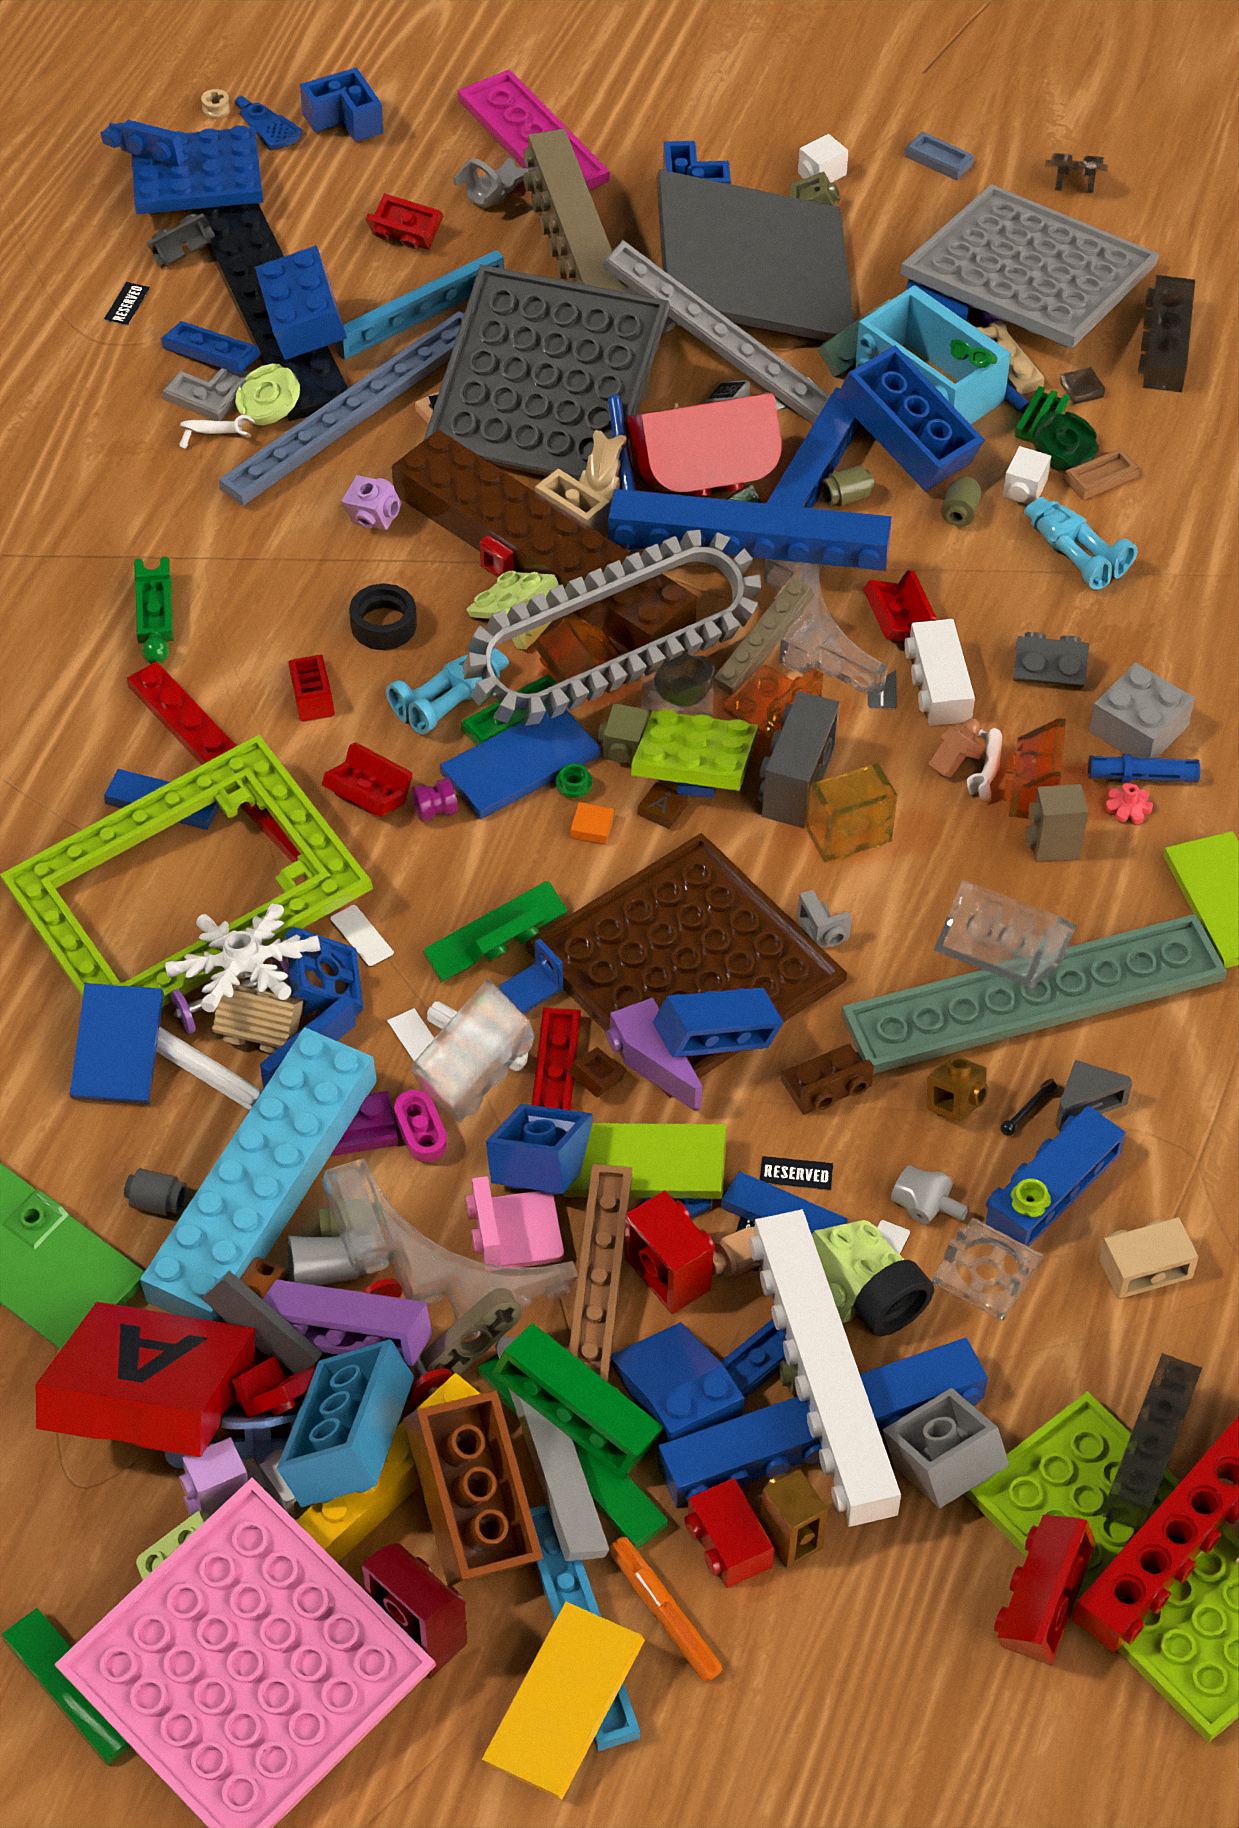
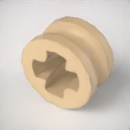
(215, 103)

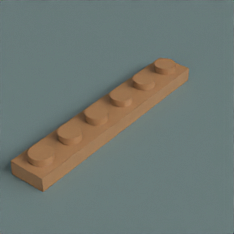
(600, 1267)

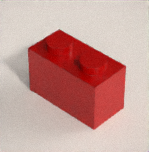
(729, 1533)

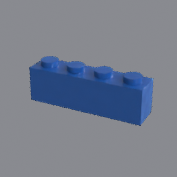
(1066, 1168)

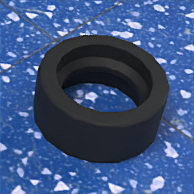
(383, 636)
(894, 1297)

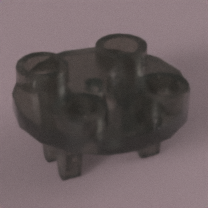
(1089, 166)

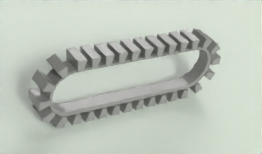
(593, 589)

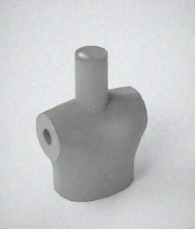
(926, 1194)

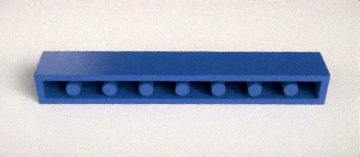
(760, 528)
(779, 1435)

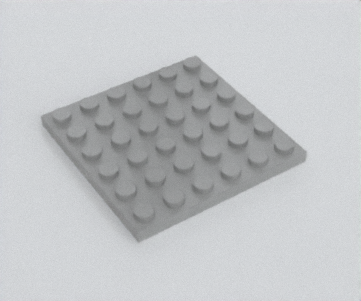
(1030, 265)

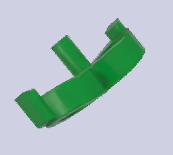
(977, 356)

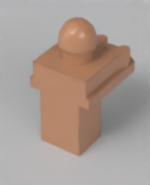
(956, 746)

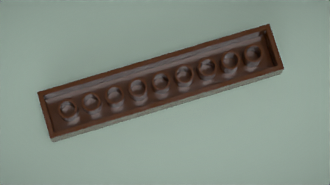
(482, 500)

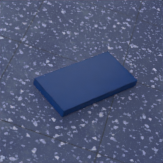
(518, 762)

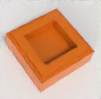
(592, 823)

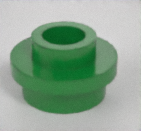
(574, 781)

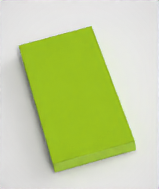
(1210, 882)
(667, 1157)

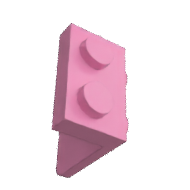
(514, 1227)

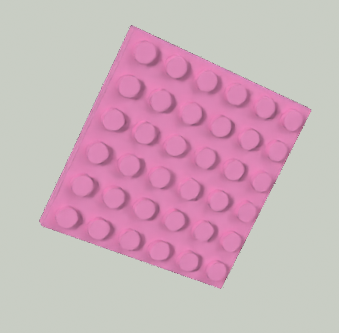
(245, 1665)

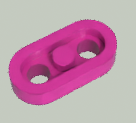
(421, 1128)

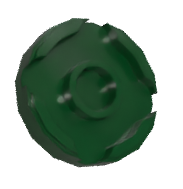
(1065, 438)

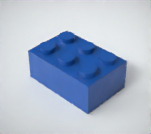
(300, 302)

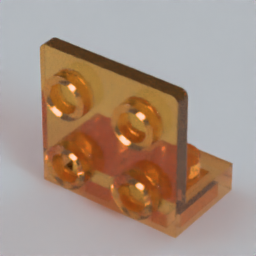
(765, 695)

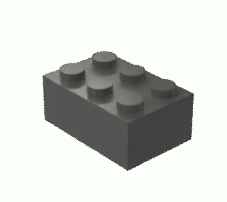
(798, 757)

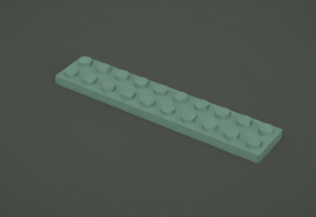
(990, 1008)

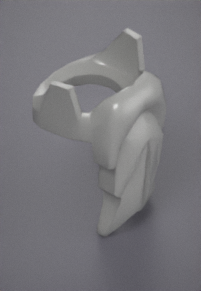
(493, 187)

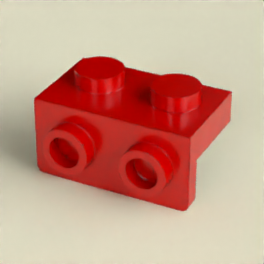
(405, 221)
(899, 605)
(369, 781)
(267, 1388)

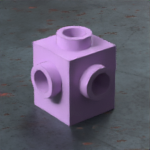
(371, 502)

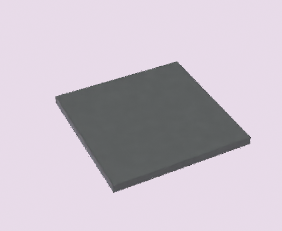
(756, 255)
(540, 367)

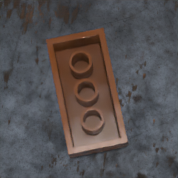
(472, 1488)

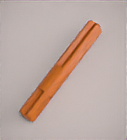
(665, 1609)

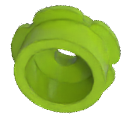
(1034, 1190)

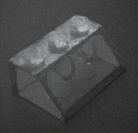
(1004, 935)
(473, 1052)

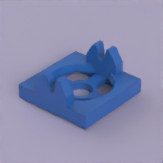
(344, 964)

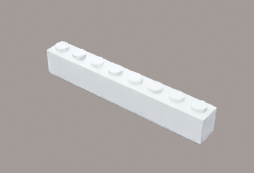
(825, 1369)

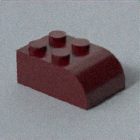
(417, 1602)

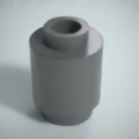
(155, 1192)

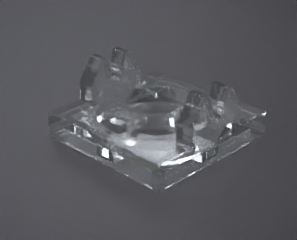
(993, 1303)

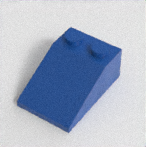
(678, 1382)

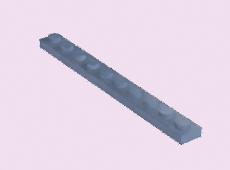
(342, 413)

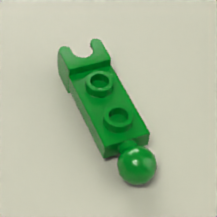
(154, 609)

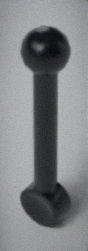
(1009, 1127)

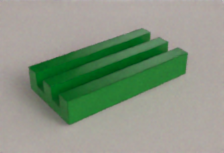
(1049, 400)

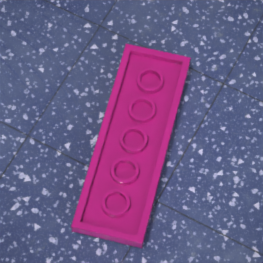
(513, 112)

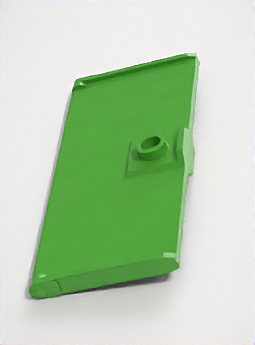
(55, 1264)

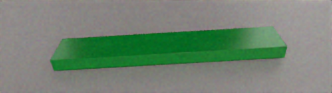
(616, 1498)

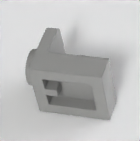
(819, 924)

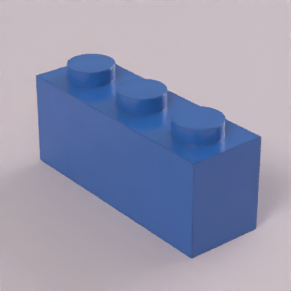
(717, 1022)

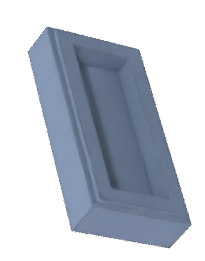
(939, 155)

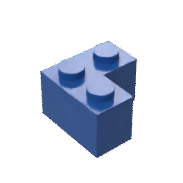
(342, 100)
(682, 159)

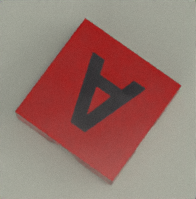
(144, 1378)

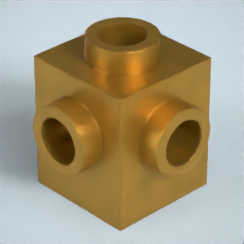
(956, 1088)

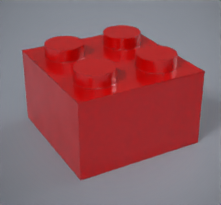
(669, 1251)

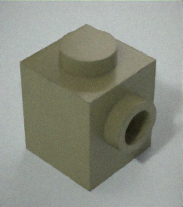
(622, 732)

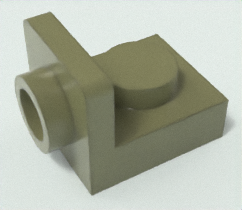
(816, 189)

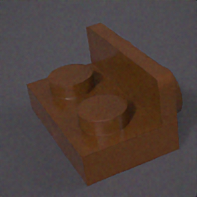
(828, 1079)

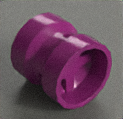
(434, 800)

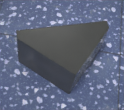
(1092, 1087)

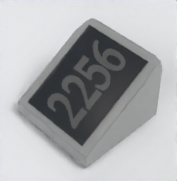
(729, 390)

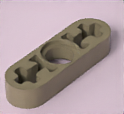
(500, 1312)

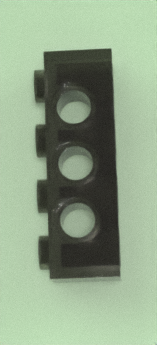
(1168, 333)
(1152, 1442)

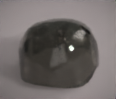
(683, 689)

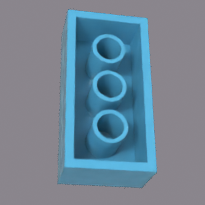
(346, 1424)

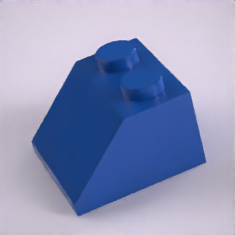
(539, 1148)

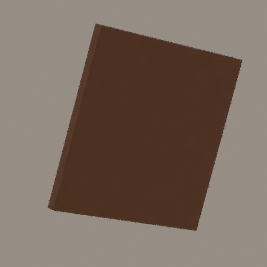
(687, 930)

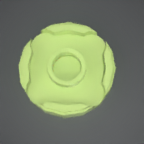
(268, 394)

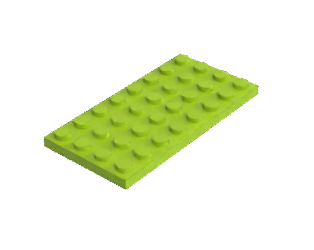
(1194, 1640)

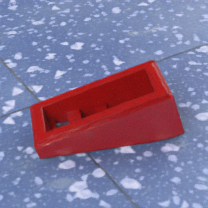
(311, 689)

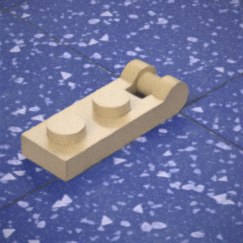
(1022, 372)

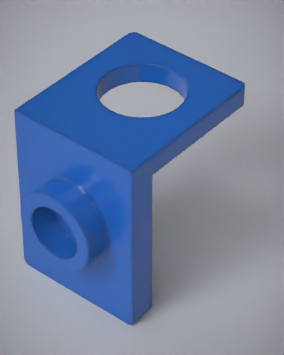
(536, 982)

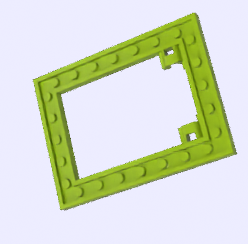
(248, 775)

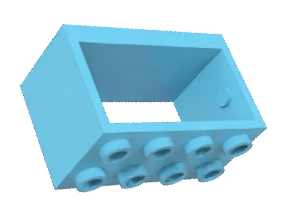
(928, 329)

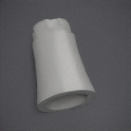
(319, 1261)

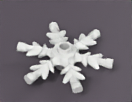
(242, 956)

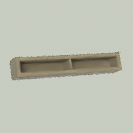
(764, 636)

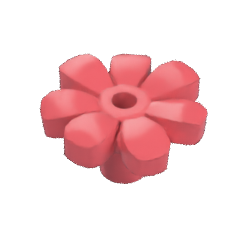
(1128, 803)

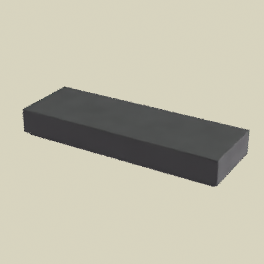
(273, 1333)

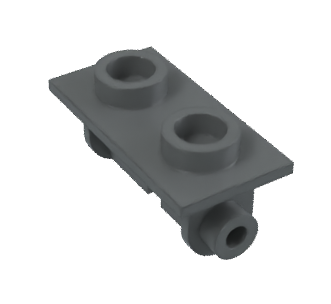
(169, 242)

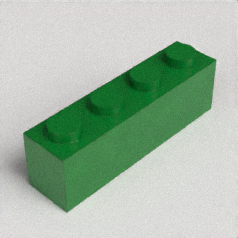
(577, 1400)

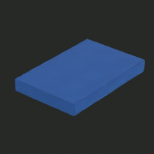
(116, 1043)

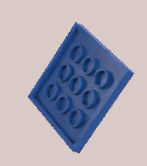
(216, 172)

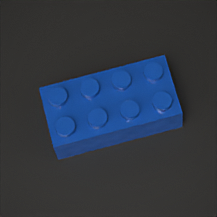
(910, 418)

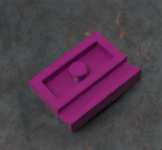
(371, 1127)

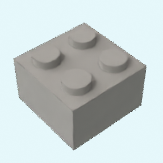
(1141, 713)
(945, 1447)

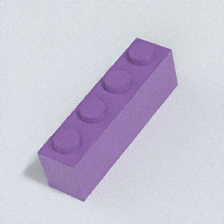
(351, 1320)

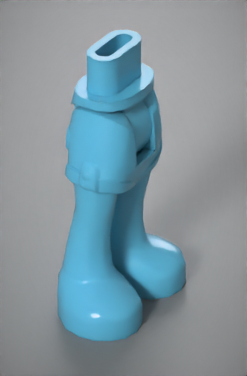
(1065, 528)
(417, 705)

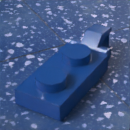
(145, 141)

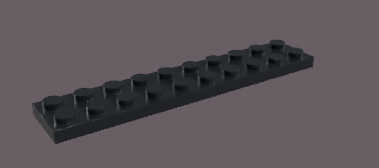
(239, 246)

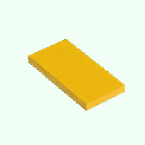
(563, 1700)

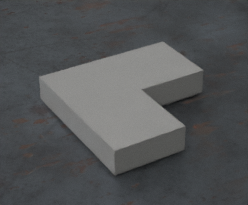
(205, 398)

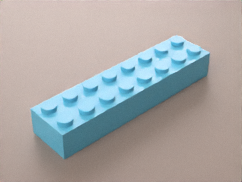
(261, 1173)

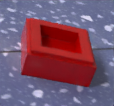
(495, 556)

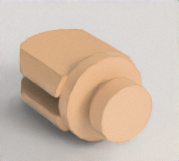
(733, 1254)

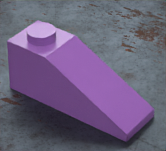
(645, 1052)

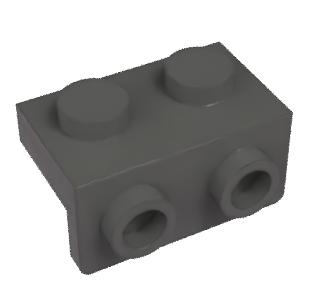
(1051, 660)

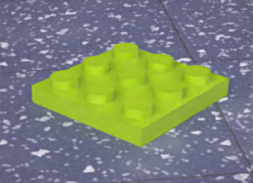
(695, 750)

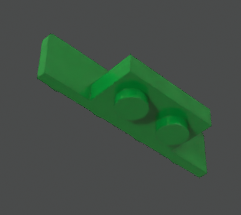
(495, 931)

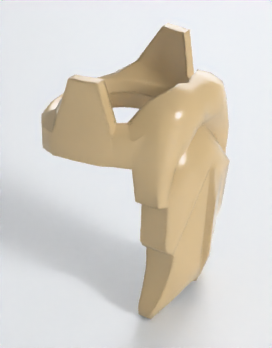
(604, 465)

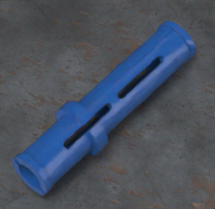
(1136, 768)

